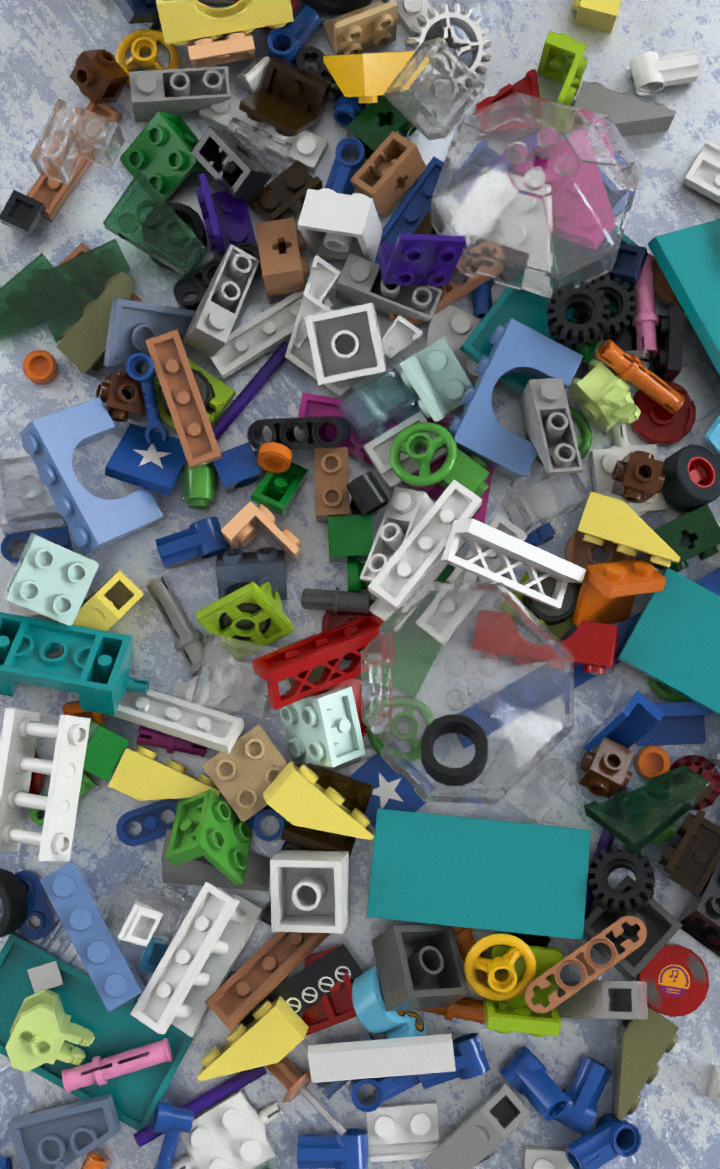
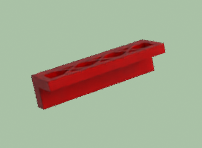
(315, 651)

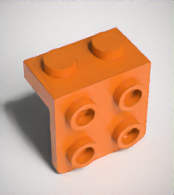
(611, 589)

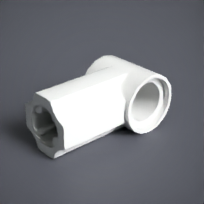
(655, 72)

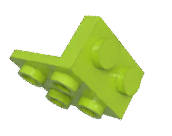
(563, 64)
(514, 1013)

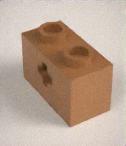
(389, 172)
(280, 256)
(330, 482)

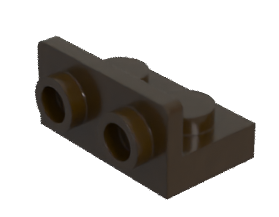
(285, 194)

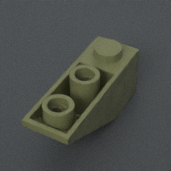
(87, 339)
(636, 1058)

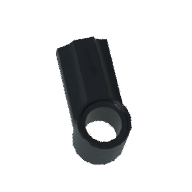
(366, 495)

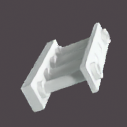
(421, 553)
(66, 770)
(197, 961)

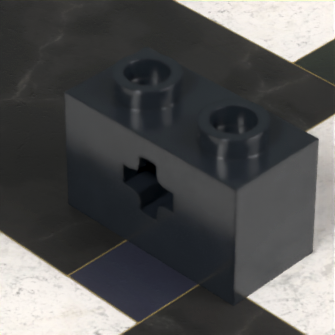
(231, 164)

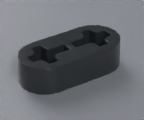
(310, 54)

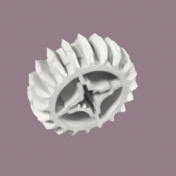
(445, 19)

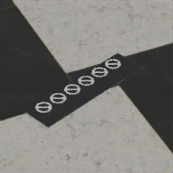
(313, 981)

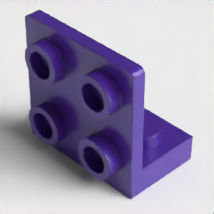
(224, 218)
(420, 259)

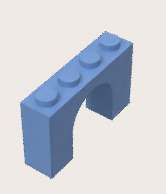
(514, 351)
(91, 519)
(88, 931)

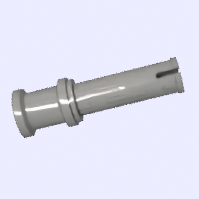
(188, 639)

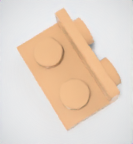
(224, 50)

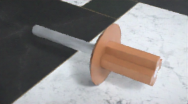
(296, 1084)

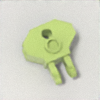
(604, 397)
(41, 1032)

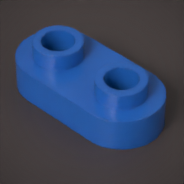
(151, 822)
(38, 905)

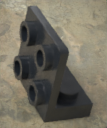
(669, 332)
(703, 918)

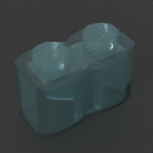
(378, 405)

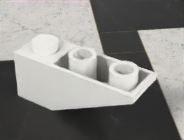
(401, 517)

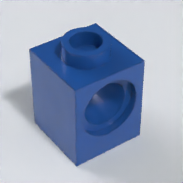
(238, 468)

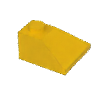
(367, 73)

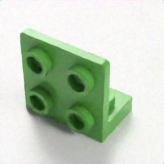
(212, 830)

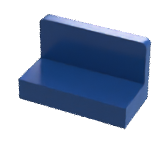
(627, 723)
(680, 725)

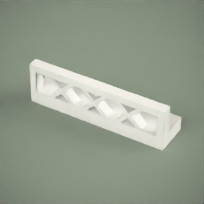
(519, 552)

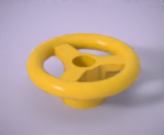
(145, 43)
(504, 983)

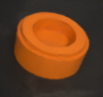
(40, 367)
(274, 457)
(651, 762)

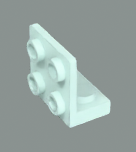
(437, 378)
(51, 580)
(324, 728)

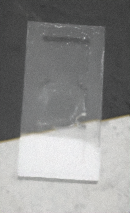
(267, 148)

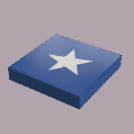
(146, 464)
(390, 789)

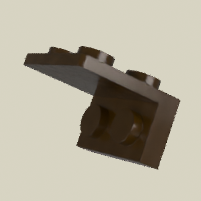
(356, 796)

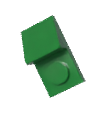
(279, 489)

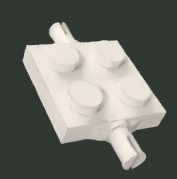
(602, 465)
(229, 1136)

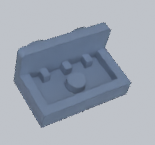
(257, 566)

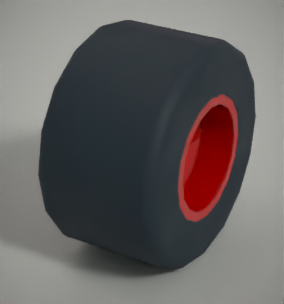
(691, 478)

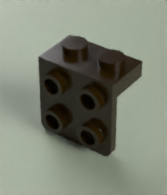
(288, 98)
(695, 855)

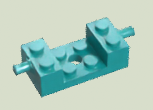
(92, 661)

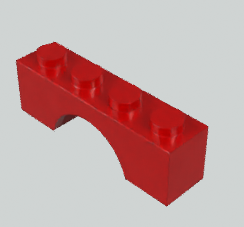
(594, 646)

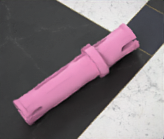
(645, 317)
(116, 1065)

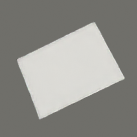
(45, 976)

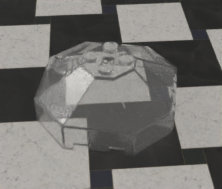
(531, 221)
(418, 674)

